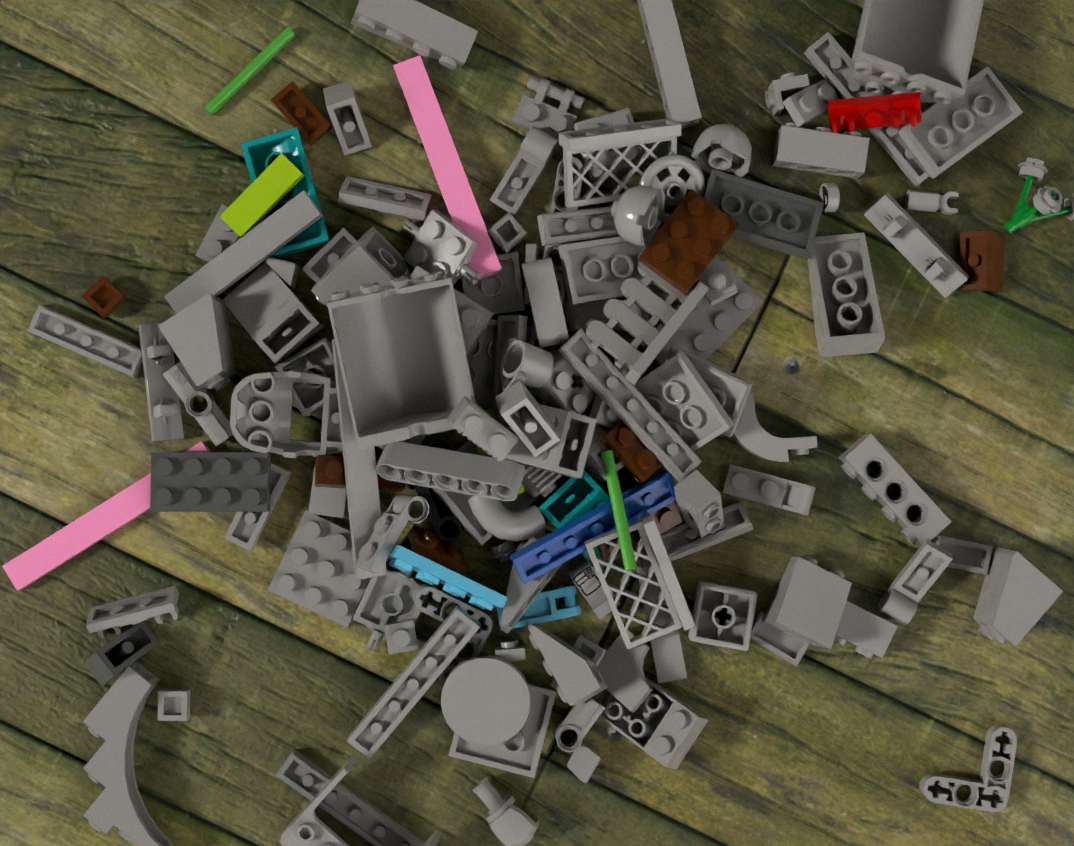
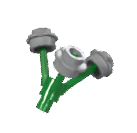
(1046, 200)

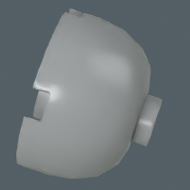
(723, 149)
(637, 214)

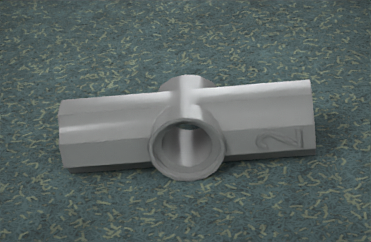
(213, 419)

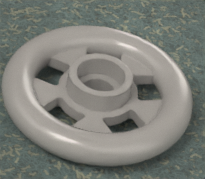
(674, 165)

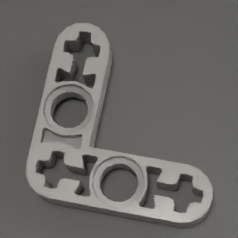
(429, 608)
(986, 782)

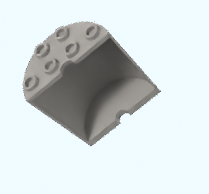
(916, 47)
(400, 357)

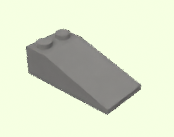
(844, 296)

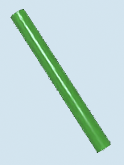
(249, 71)
(618, 510)

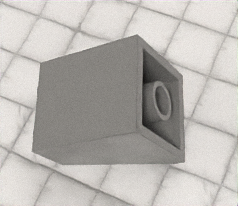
(365, 262)
(203, 342)
(1012, 597)
(809, 602)

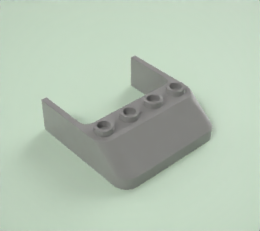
(309, 830)

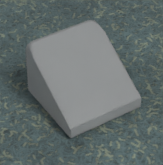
(287, 270)
(584, 762)

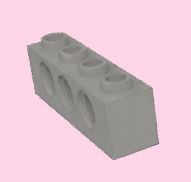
(930, 518)

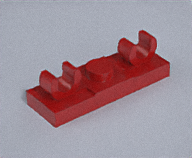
(875, 111)

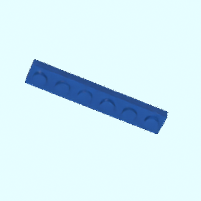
(569, 539)

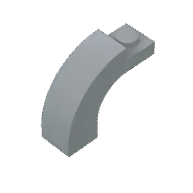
(761, 444)

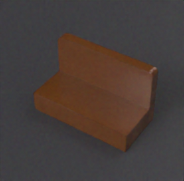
(982, 260)

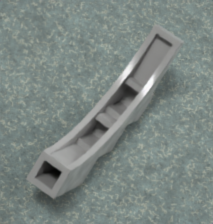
(113, 764)

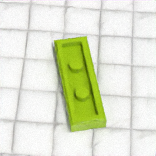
(261, 195)

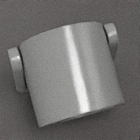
(524, 363)

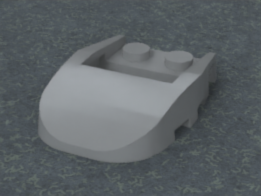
(264, 408)

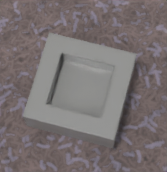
(401, 636)
(511, 650)
(174, 705)

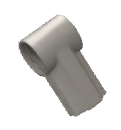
(580, 720)

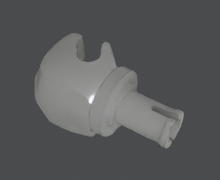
(506, 821)

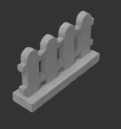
(642, 331)

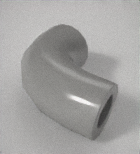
(506, 523)

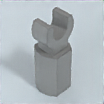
(930, 201)

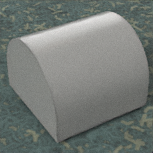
(508, 233)

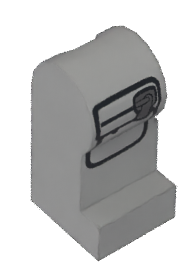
(589, 585)

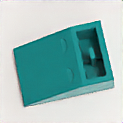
(573, 500)

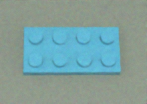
(453, 582)

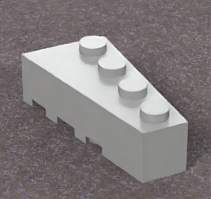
(417, 28)

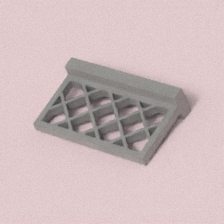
(612, 138)
(665, 576)

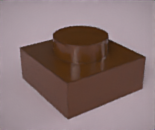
(104, 296)

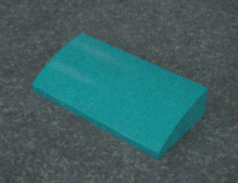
(259, 155)

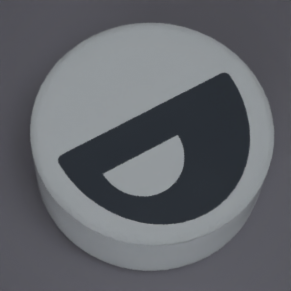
(830, 196)

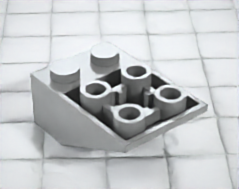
(272, 314)
(565, 456)
(660, 725)

